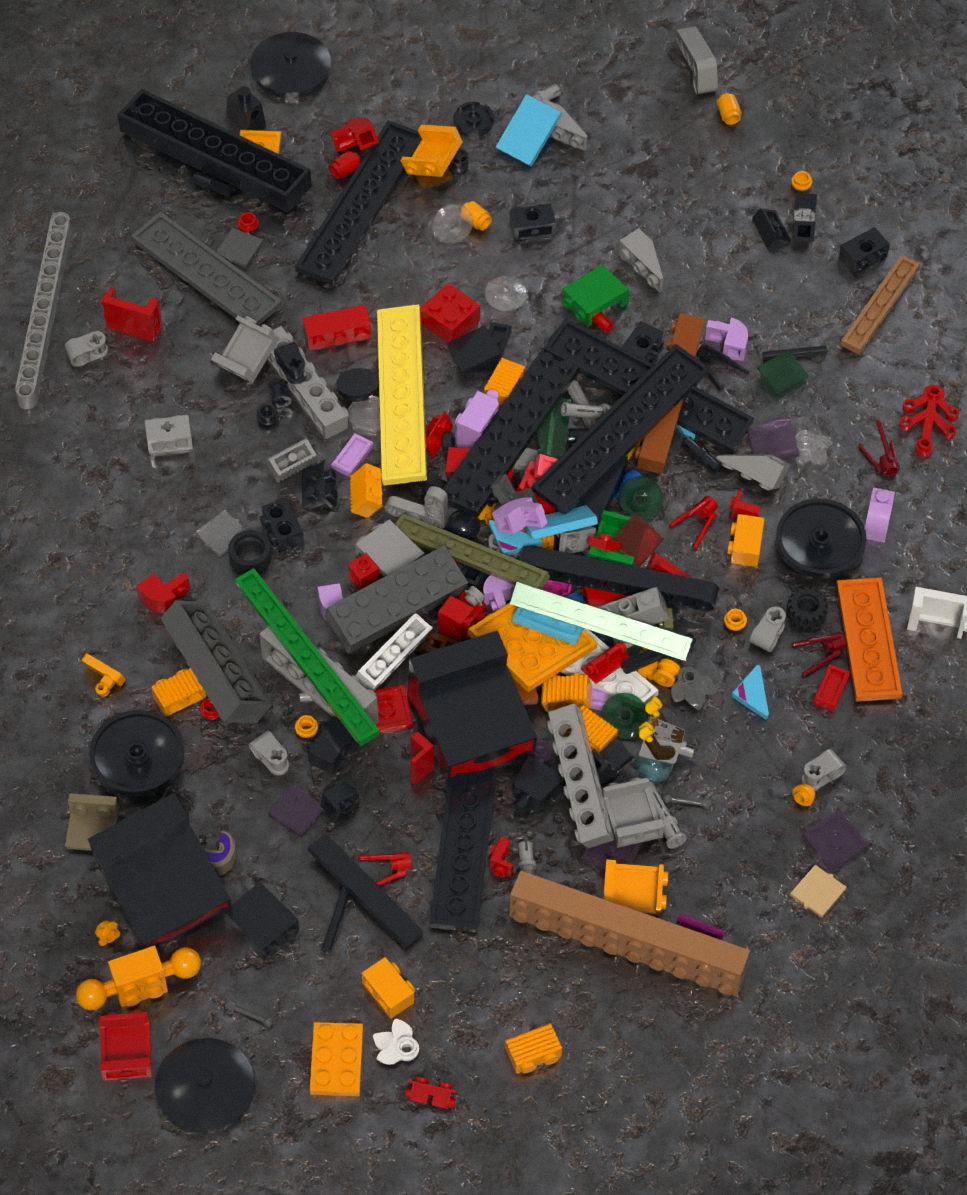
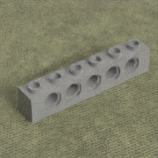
(313, 393)
(600, 829)

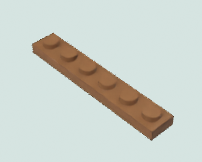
(880, 304)

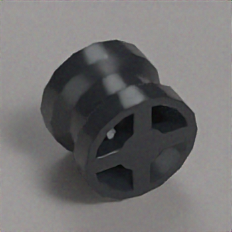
(462, 166)

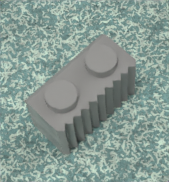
(291, 460)

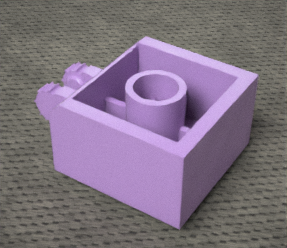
(475, 418)

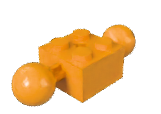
(138, 977)

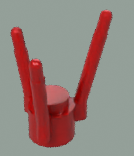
(703, 509)
(398, 861)

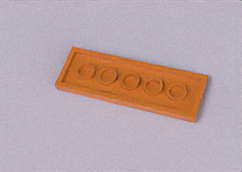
(869, 639)

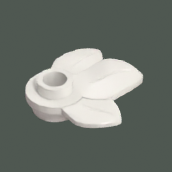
(394, 1042)

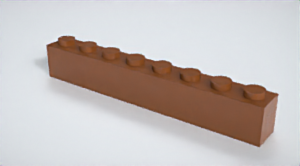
(657, 442)

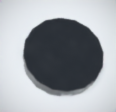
(473, 119)
(358, 384)

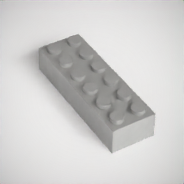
(279, 659)

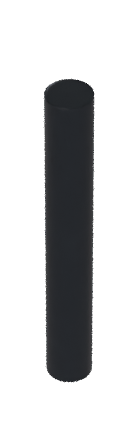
(798, 352)
(335, 921)

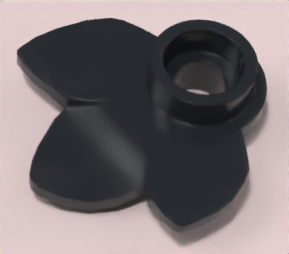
(420, 488)

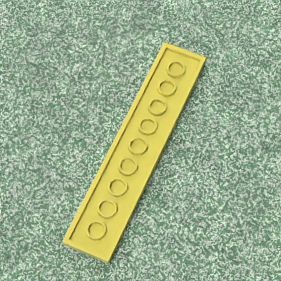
(401, 395)

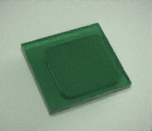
(782, 372)

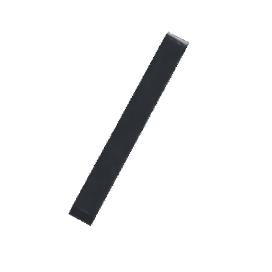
(621, 578)

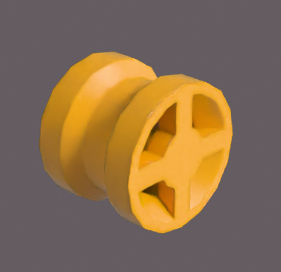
(666, 672)

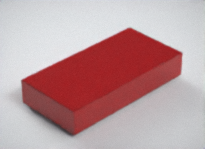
(831, 688)

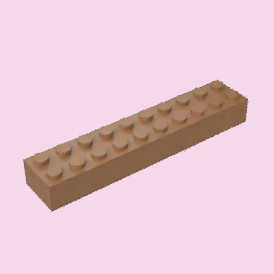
(628, 933)

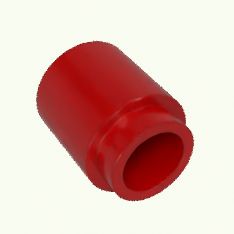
(344, 164)

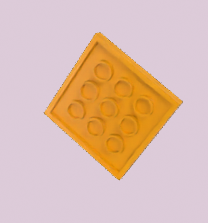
(532, 654)

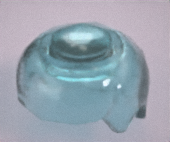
(653, 769)

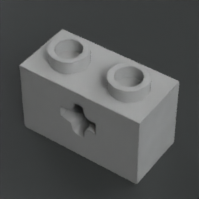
(168, 434)

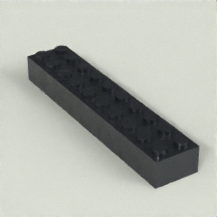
(215, 150)

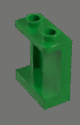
(594, 294)
(611, 524)

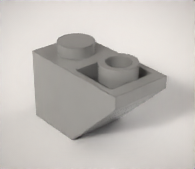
(576, 540)

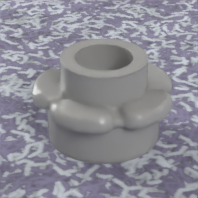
(474, 596)

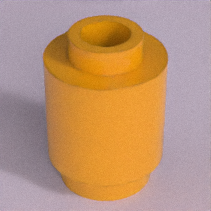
(729, 108)
(480, 216)

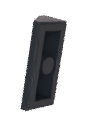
(771, 228)

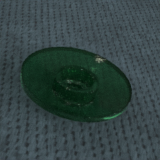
(650, 493)
(625, 702)

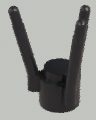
(709, 355)

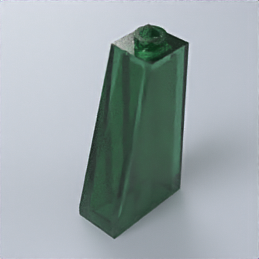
(553, 434)

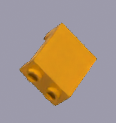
(434, 151)
(636, 886)

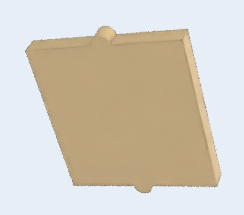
(818, 891)

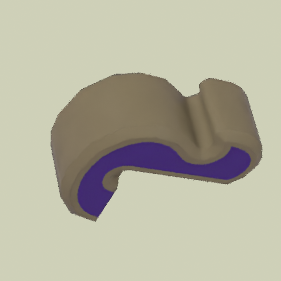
(224, 858)

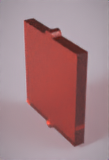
(638, 539)

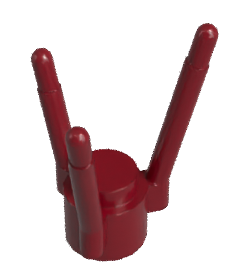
(888, 462)
(832, 643)

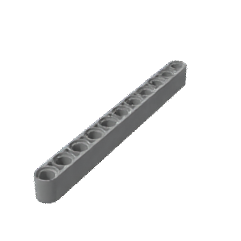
(43, 311)

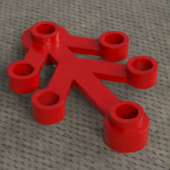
(929, 416)

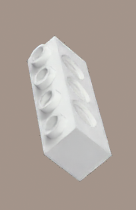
(393, 652)

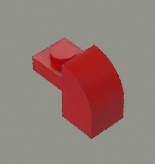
(356, 132)
(159, 596)

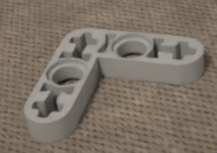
(434, 512)

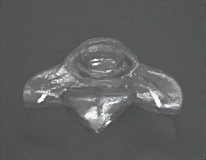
(813, 450)

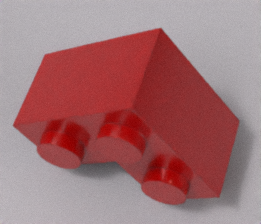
(458, 616)

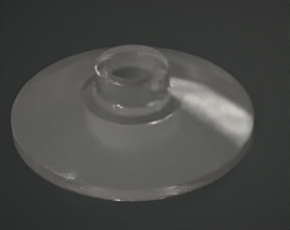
(446, 218)
(506, 299)

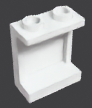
(938, 608)

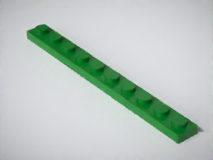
(307, 657)

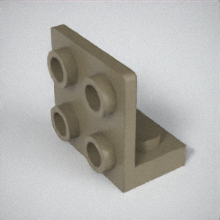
(88, 817)

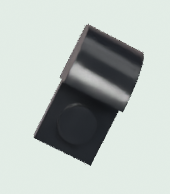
(804, 217)
(611, 761)

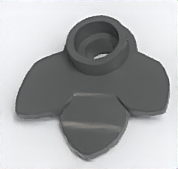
(692, 691)

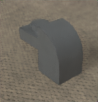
(505, 492)

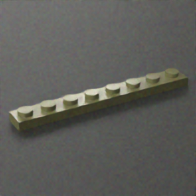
(472, 553)

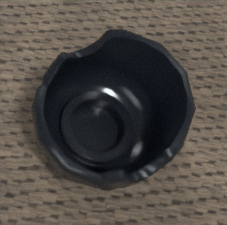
(463, 524)

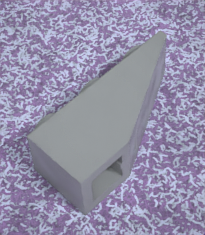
(567, 129)
(641, 255)
(761, 467)
(644, 606)

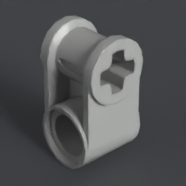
(85, 349)
(769, 629)
(270, 753)
(823, 769)

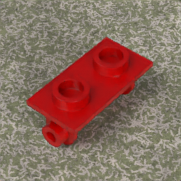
(437, 428)
(606, 663)
(422, 1089)

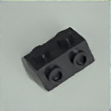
(319, 486)

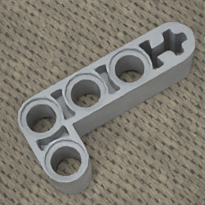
(699, 59)

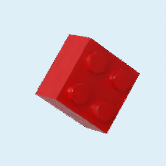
(450, 313)

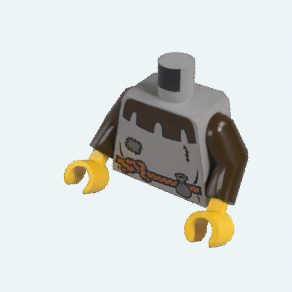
(661, 739)

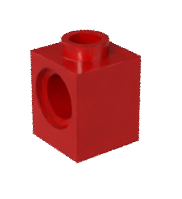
(363, 571)

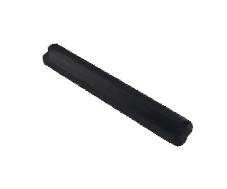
(646, 658)

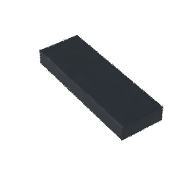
(501, 335)

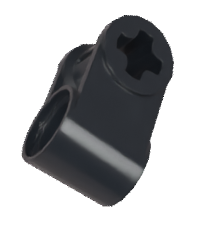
(291, 362)

